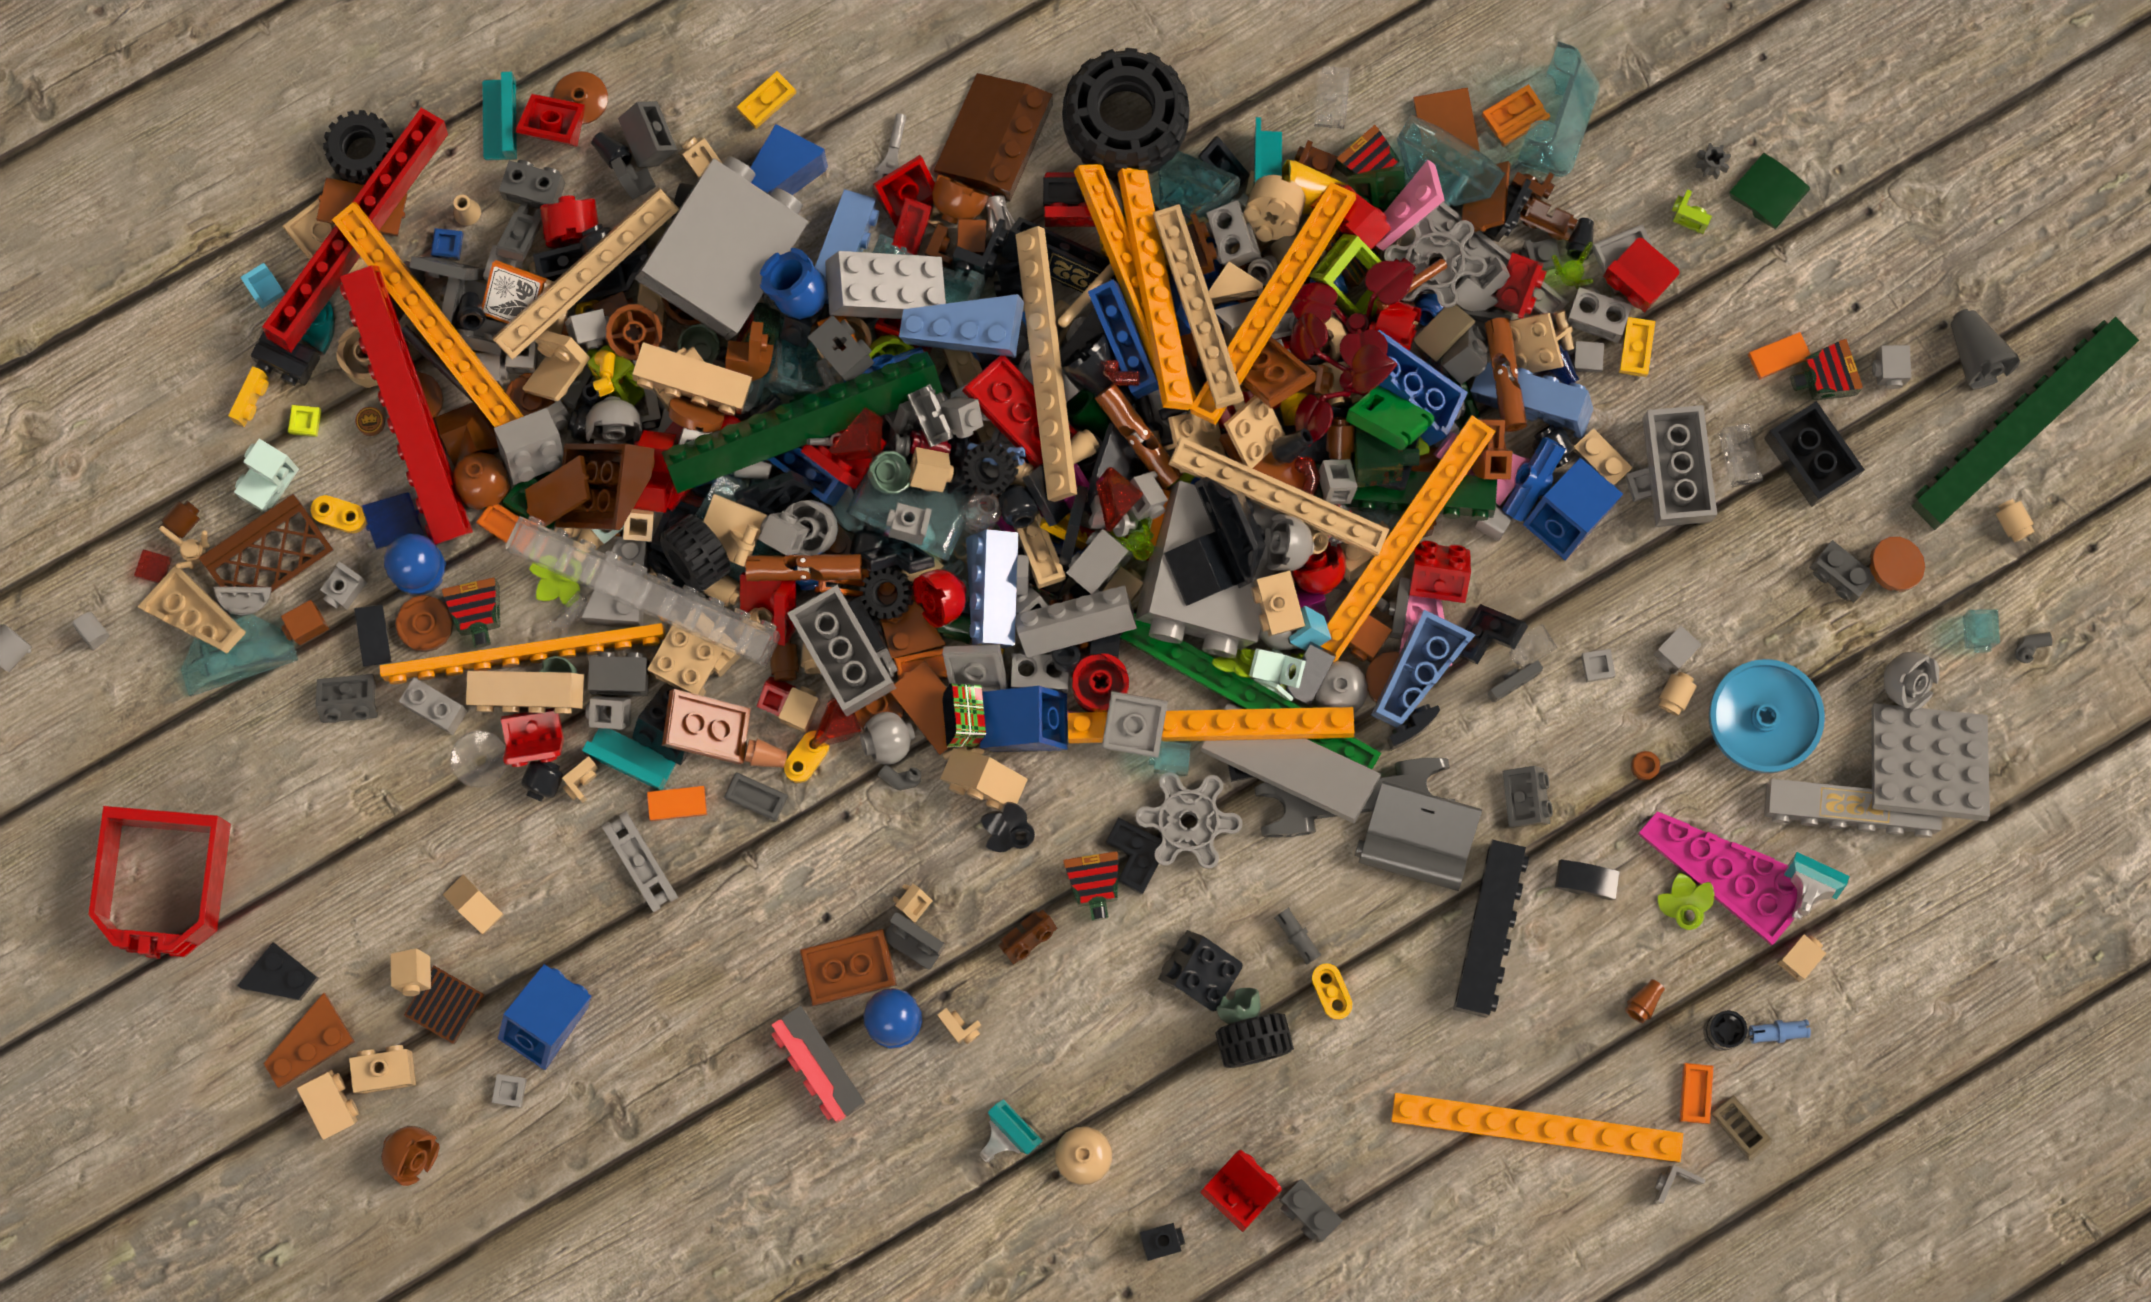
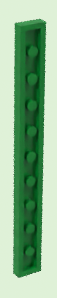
(1236, 689)

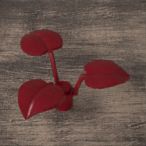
(1386, 280)
(1369, 366)

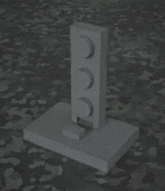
(457, 275)

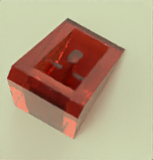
(861, 438)
(1116, 497)
(835, 726)

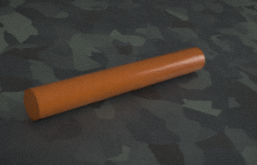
(1421, 278)

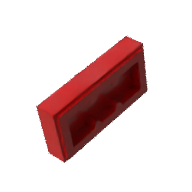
(912, 225)

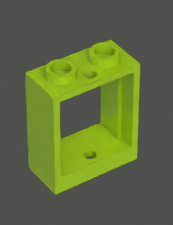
(1334, 264)

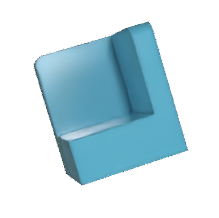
(262, 285)
(1313, 631)

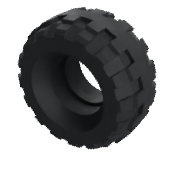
(1115, 149)

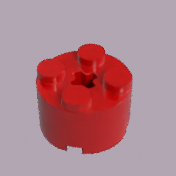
(567, 220)
(1398, 322)
(1094, 669)

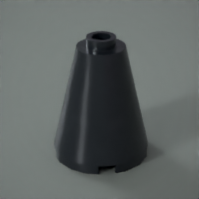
(1087, 364)

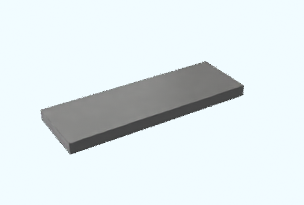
(1301, 770)

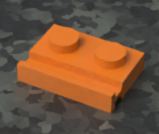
(1514, 115)

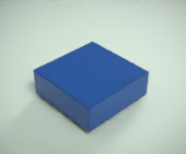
(447, 244)

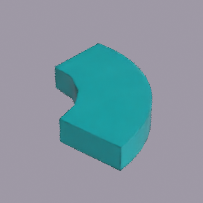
(321, 330)

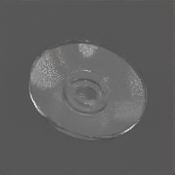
(466, 752)

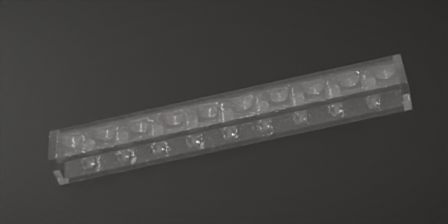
(643, 591)

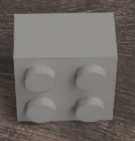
(529, 446)
(1099, 561)

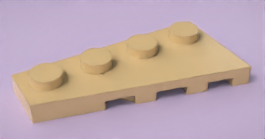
(192, 610)

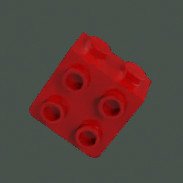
(1641, 274)
(532, 737)
(1241, 1190)

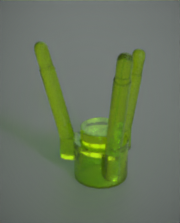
(1573, 271)
(1138, 542)

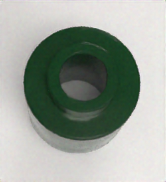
(958, 629)

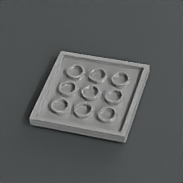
(1930, 762)

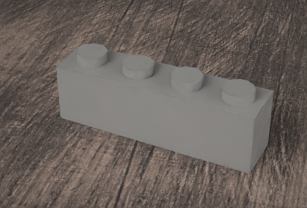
(1075, 621)

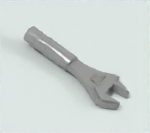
(891, 160)

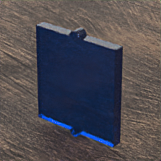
(391, 519)

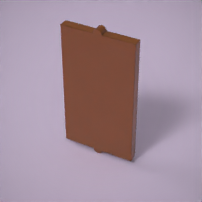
(340, 194)
(1489, 211)
(559, 492)
(921, 698)

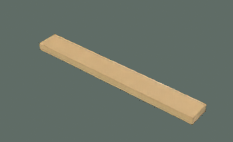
(585, 273)
(1198, 306)
(1280, 496)

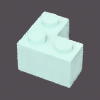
(267, 476)

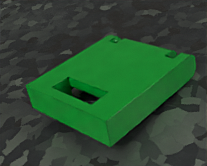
(1391, 418)

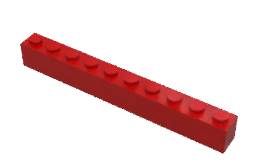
(336, 254)
(405, 404)

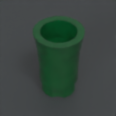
(1087, 413)

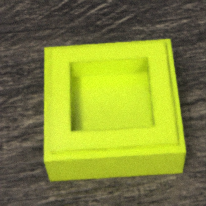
(304, 420)

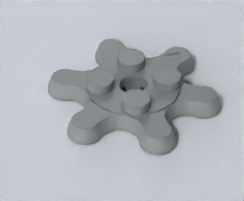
(1448, 246)
(1200, 804)

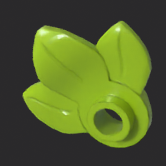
(553, 585)
(1240, 664)
(1686, 897)

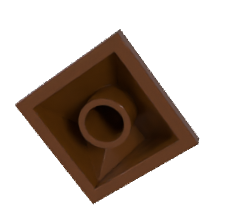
(466, 432)

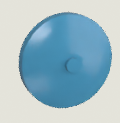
(1766, 716)

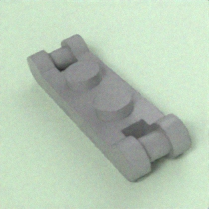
(639, 861)

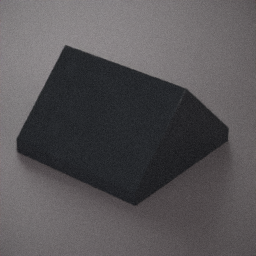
(1201, 568)

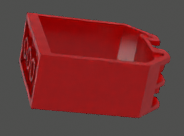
(154, 943)

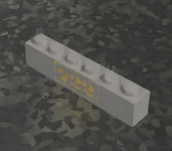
(1840, 808)

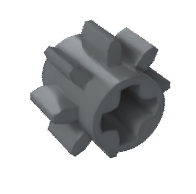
(1716, 154)

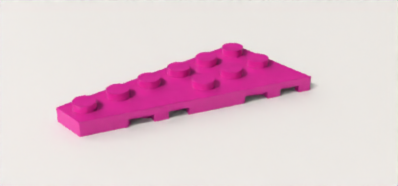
(1742, 878)

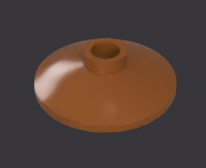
(594, 96)

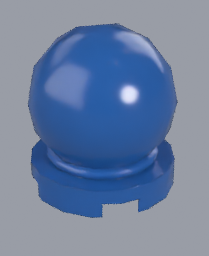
(794, 284)
(414, 564)
(892, 1018)

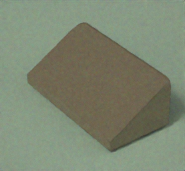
(1443, 332)

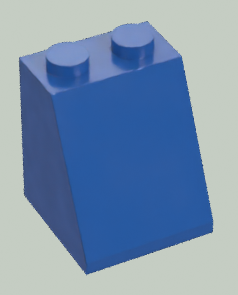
(787, 162)
(1572, 508)
(1025, 720)
(543, 1016)

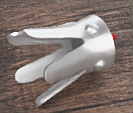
(997, 209)

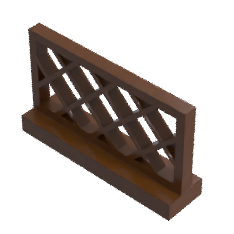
(259, 530)

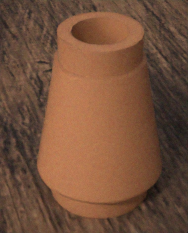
(764, 754)

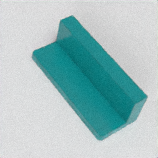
(500, 118)
(1267, 152)
(629, 758)

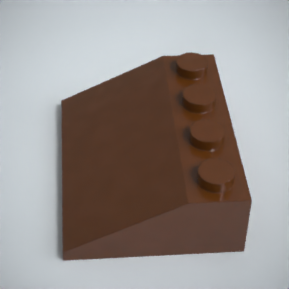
(995, 134)
(615, 484)

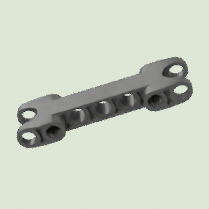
(1300, 814)

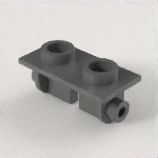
(930, 415)

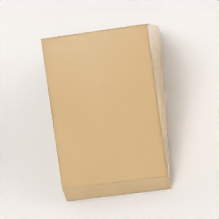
(1234, 285)
(473, 904)

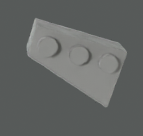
(607, 611)

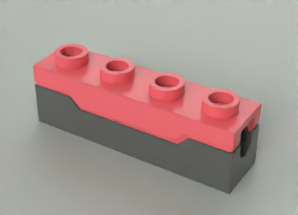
(818, 1064)

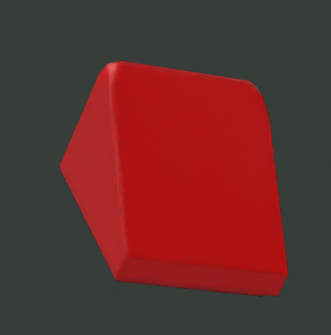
(774, 696)

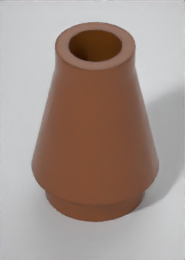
(1645, 1001)

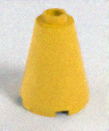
(1310, 180)

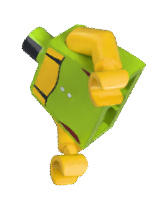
(614, 375)

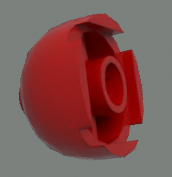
(1321, 571)
(940, 595)

